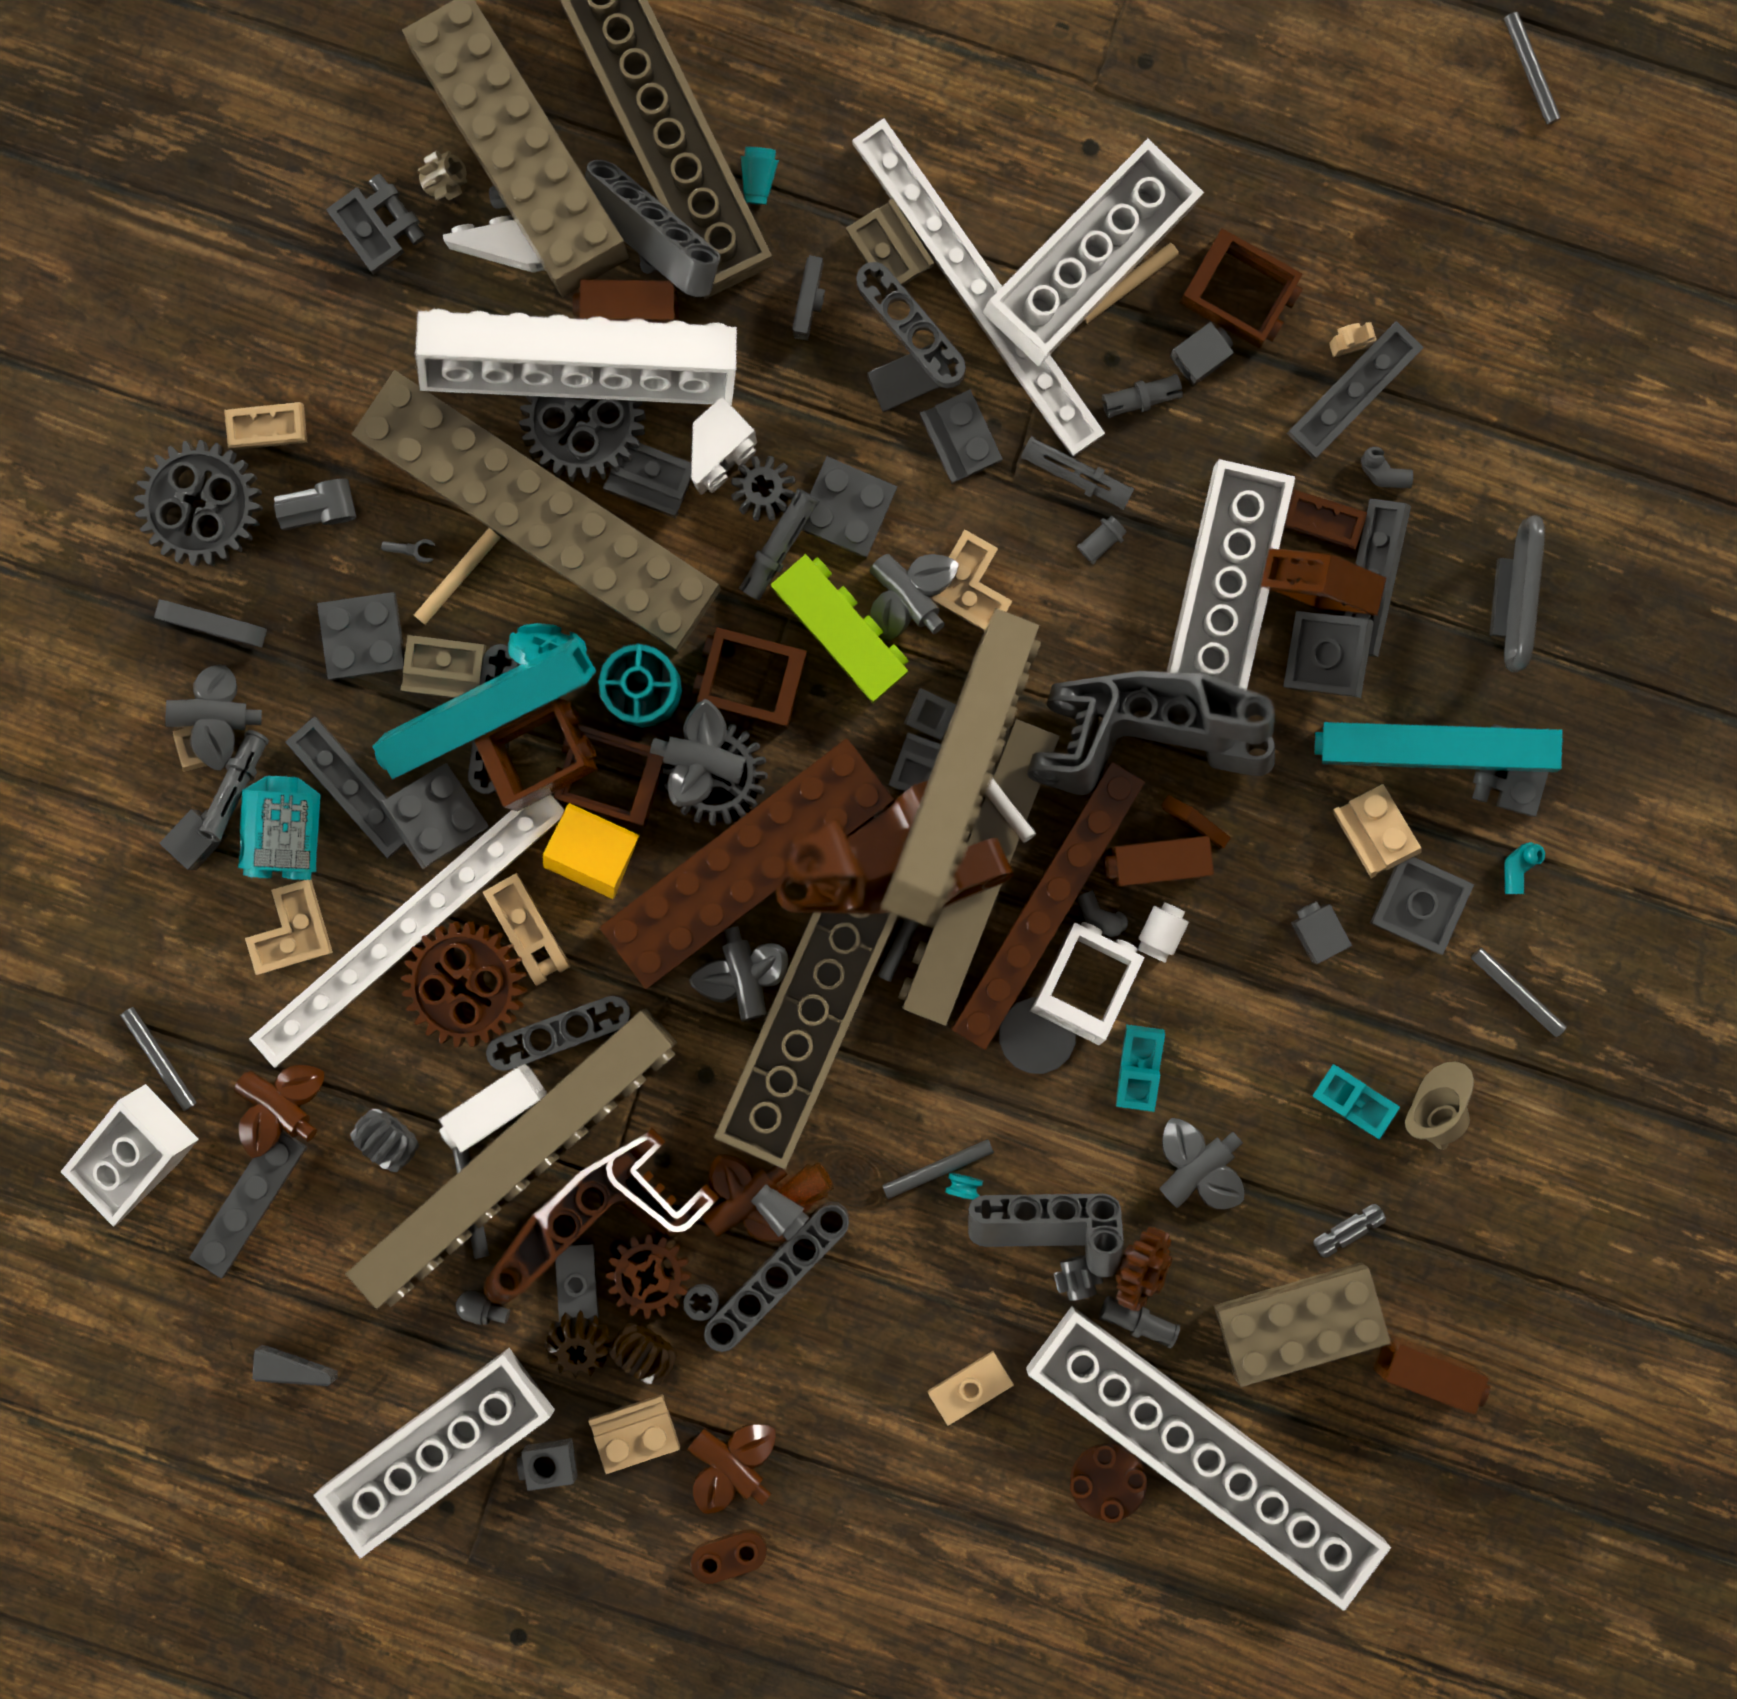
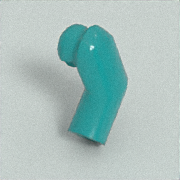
(1519, 863)

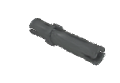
(1119, 493)
(773, 553)
(240, 771)

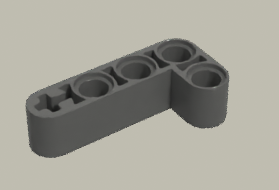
(1052, 1221)

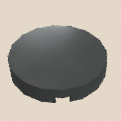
(1033, 1041)

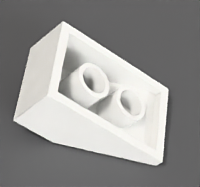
(129, 1154)

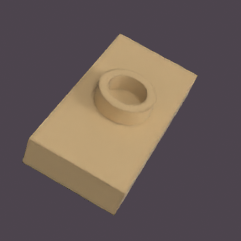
(265, 426)
(970, 1388)

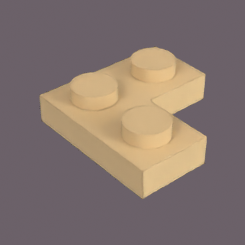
(966, 594)
(301, 934)

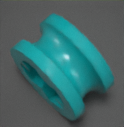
(963, 1186)

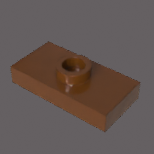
(1324, 520)

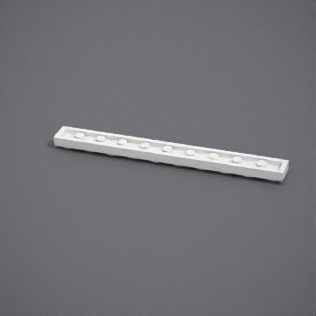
(973, 282)
(404, 929)

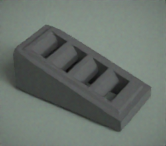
(281, 1367)

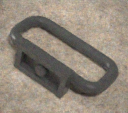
(1518, 594)

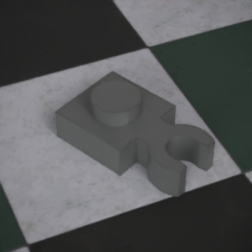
(930, 714)

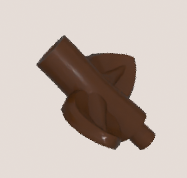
(277, 1107)
(736, 1184)
(731, 1466)

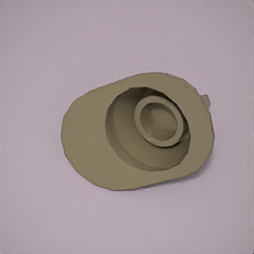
(1441, 1105)

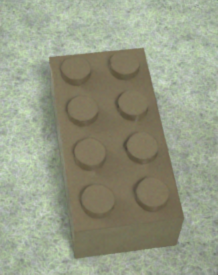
(1302, 1324)

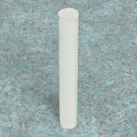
(1009, 812)

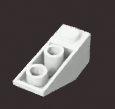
(496, 242)

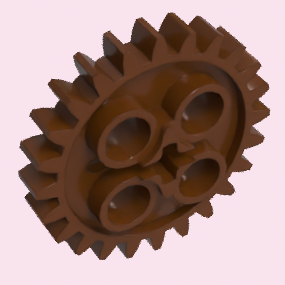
(446, 1012)

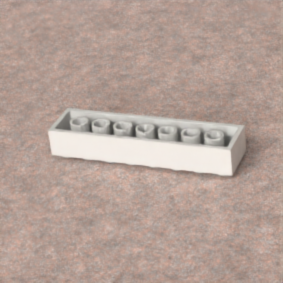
(575, 357)

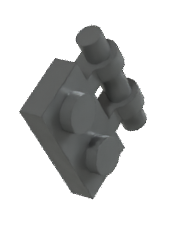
(367, 232)
(1518, 790)

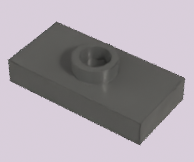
(810, 298)
(577, 1281)

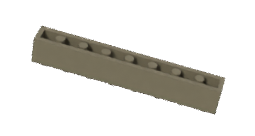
(959, 926)

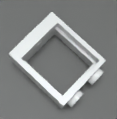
(1071, 1017)
(492, 1108)

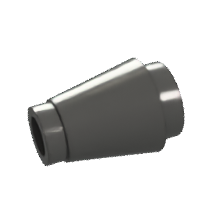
(780, 1212)

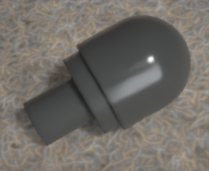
(478, 1309)

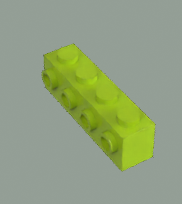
(839, 628)

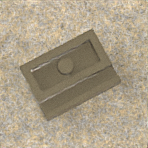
(890, 240)
(441, 666)

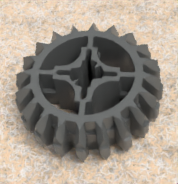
(741, 794)

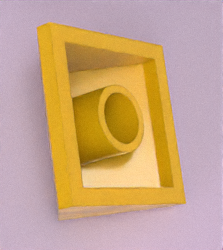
(590, 850)

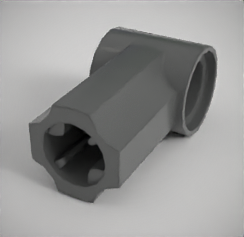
(325, 504)

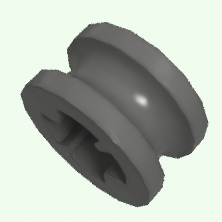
(701, 1290)

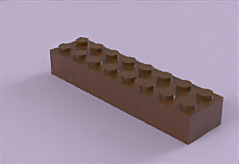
(742, 865)

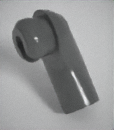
(1381, 473)
(1110, 923)

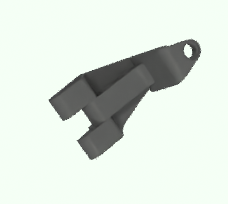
(1209, 708)

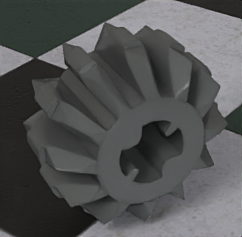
(755, 499)
(384, 1140)

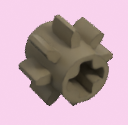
(442, 175)

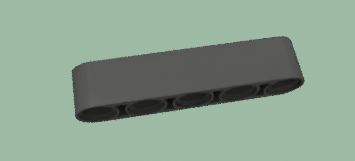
(654, 230)
(771, 1294)

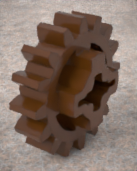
(631, 1268)
(1143, 1269)

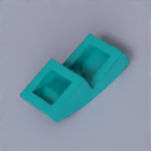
(1140, 1068)
(1356, 1101)

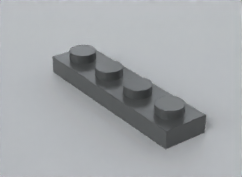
(1355, 390)
(1381, 553)
(346, 783)
(247, 1206)

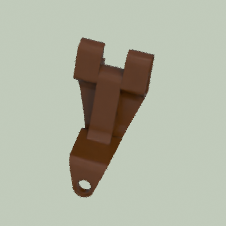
(857, 870)
(538, 1245)

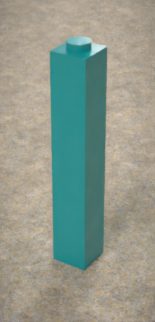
(484, 708)
(1440, 747)

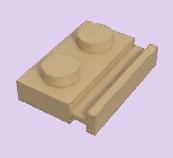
(1377, 830)
(634, 1434)

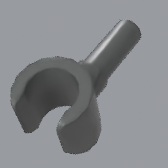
(408, 549)

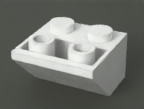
(718, 443)

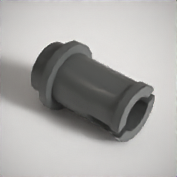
(1102, 539)

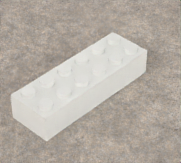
(1092, 252)
(1224, 588)
(434, 1453)

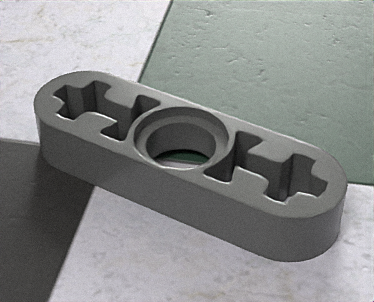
(210, 623)

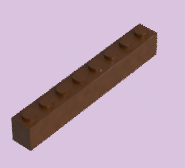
(1047, 905)

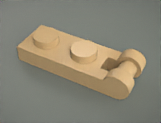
(525, 927)

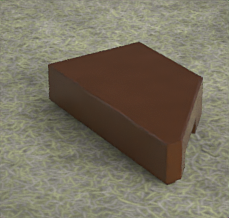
(1195, 821)

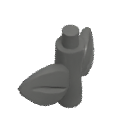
(910, 593)
(212, 715)
(698, 756)
(742, 974)
(1200, 1166)

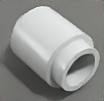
(1162, 931)

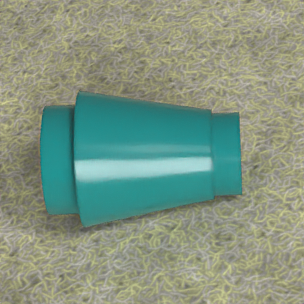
(758, 174)

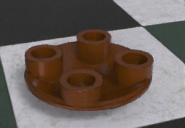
(1108, 1482)

